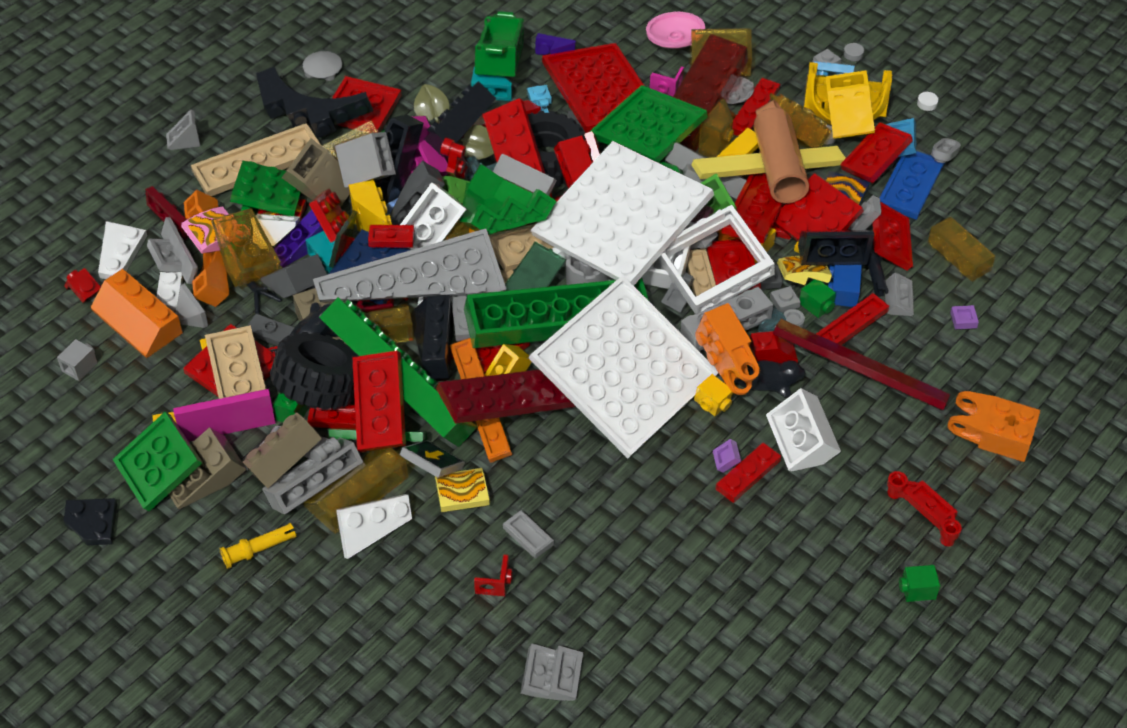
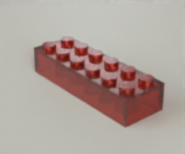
(711, 78)

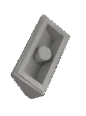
(899, 295)

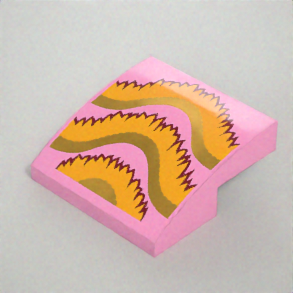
(201, 230)

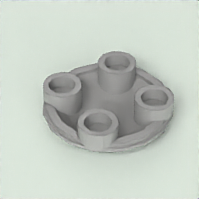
(322, 65)
(741, 91)

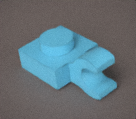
(540, 96)

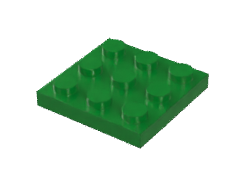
(264, 189)
(157, 461)

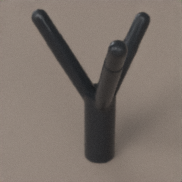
(258, 290)

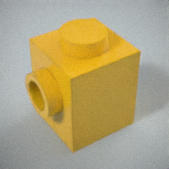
(713, 395)

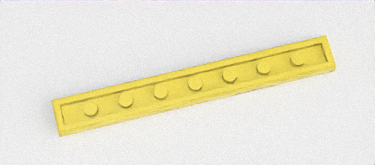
(753, 163)

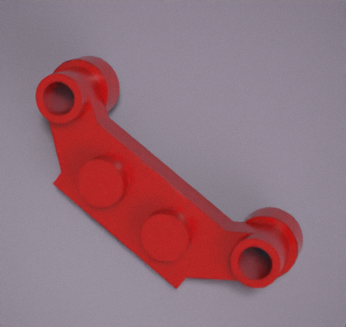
(457, 163)
(928, 503)

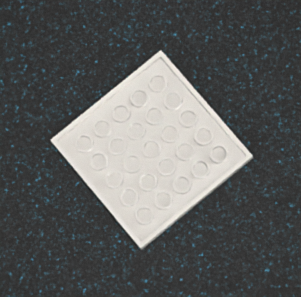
(622, 213)
(623, 366)

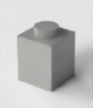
(77, 359)

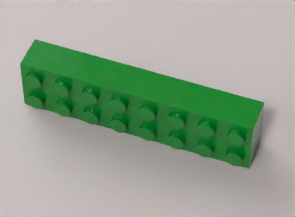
(528, 313)
(418, 387)

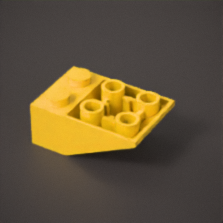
(850, 104)
(368, 203)

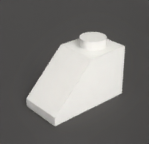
(277, 226)

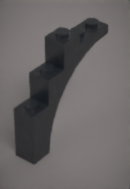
(303, 109)

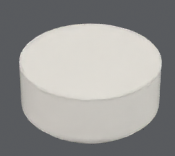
(927, 101)

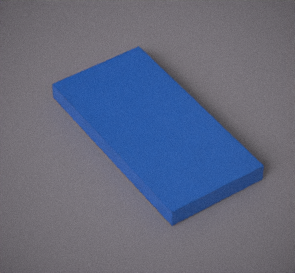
(911, 183)

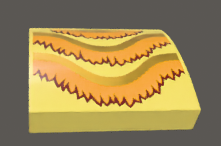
(795, 272)
(462, 490)

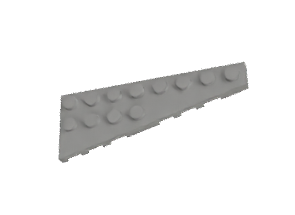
(444, 268)

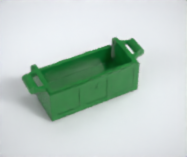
(500, 45)

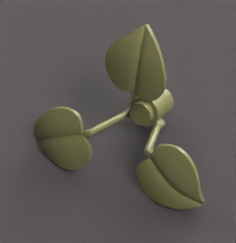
(433, 102)

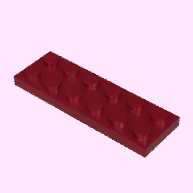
(501, 396)

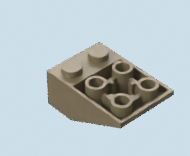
(315, 172)
(218, 469)

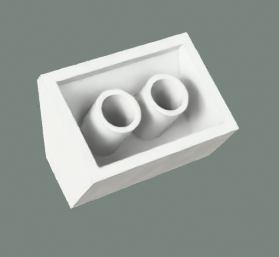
(433, 216)
(803, 431)

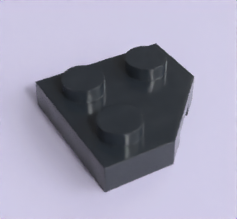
(91, 519)

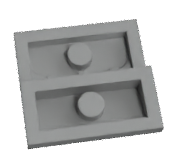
(552, 673)

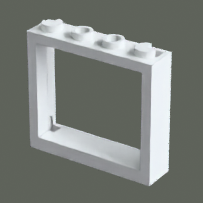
(733, 286)

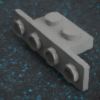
(683, 158)
(171, 252)

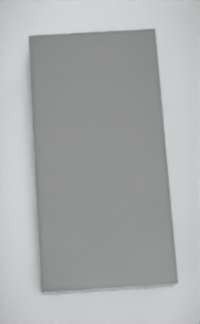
(528, 534)

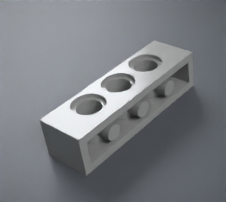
(750, 308)
(311, 477)

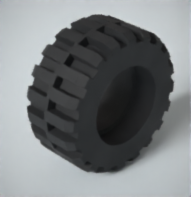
(548, 131)
(314, 370)

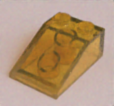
(244, 247)

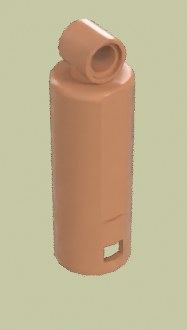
(780, 153)

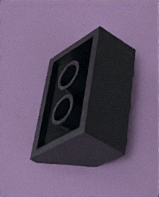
(835, 247)

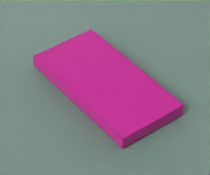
(226, 414)

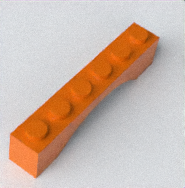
(212, 282)

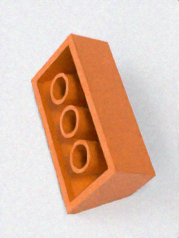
(136, 313)

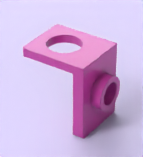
(666, 84)

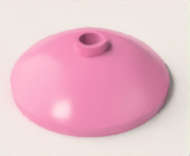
(673, 29)

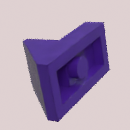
(551, 44)

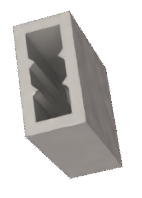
(365, 159)

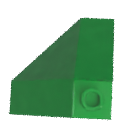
(501, 204)

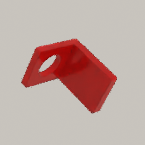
(499, 585)

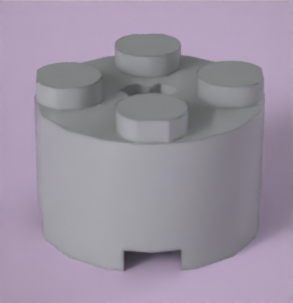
(579, 272)

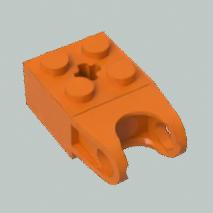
(727, 347)
(996, 424)

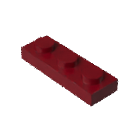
(162, 208)

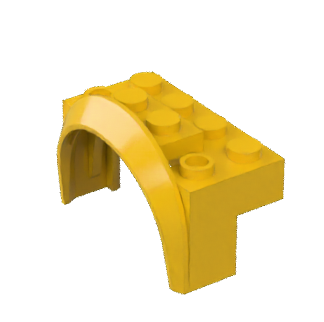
(817, 94)

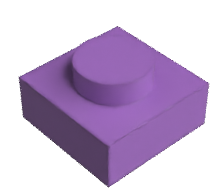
(964, 317)
(726, 455)

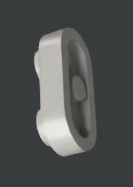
(945, 150)

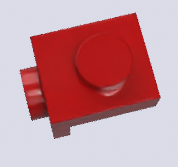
(82, 284)

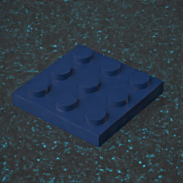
(360, 253)

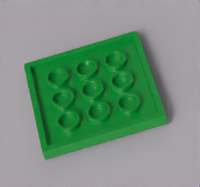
(649, 123)

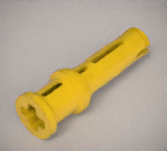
(246, 549)

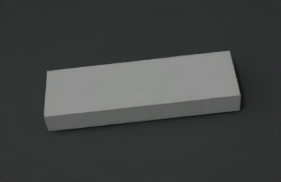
(523, 175)

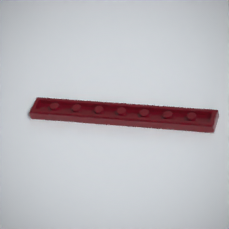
(861, 364)

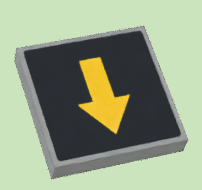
(432, 458)

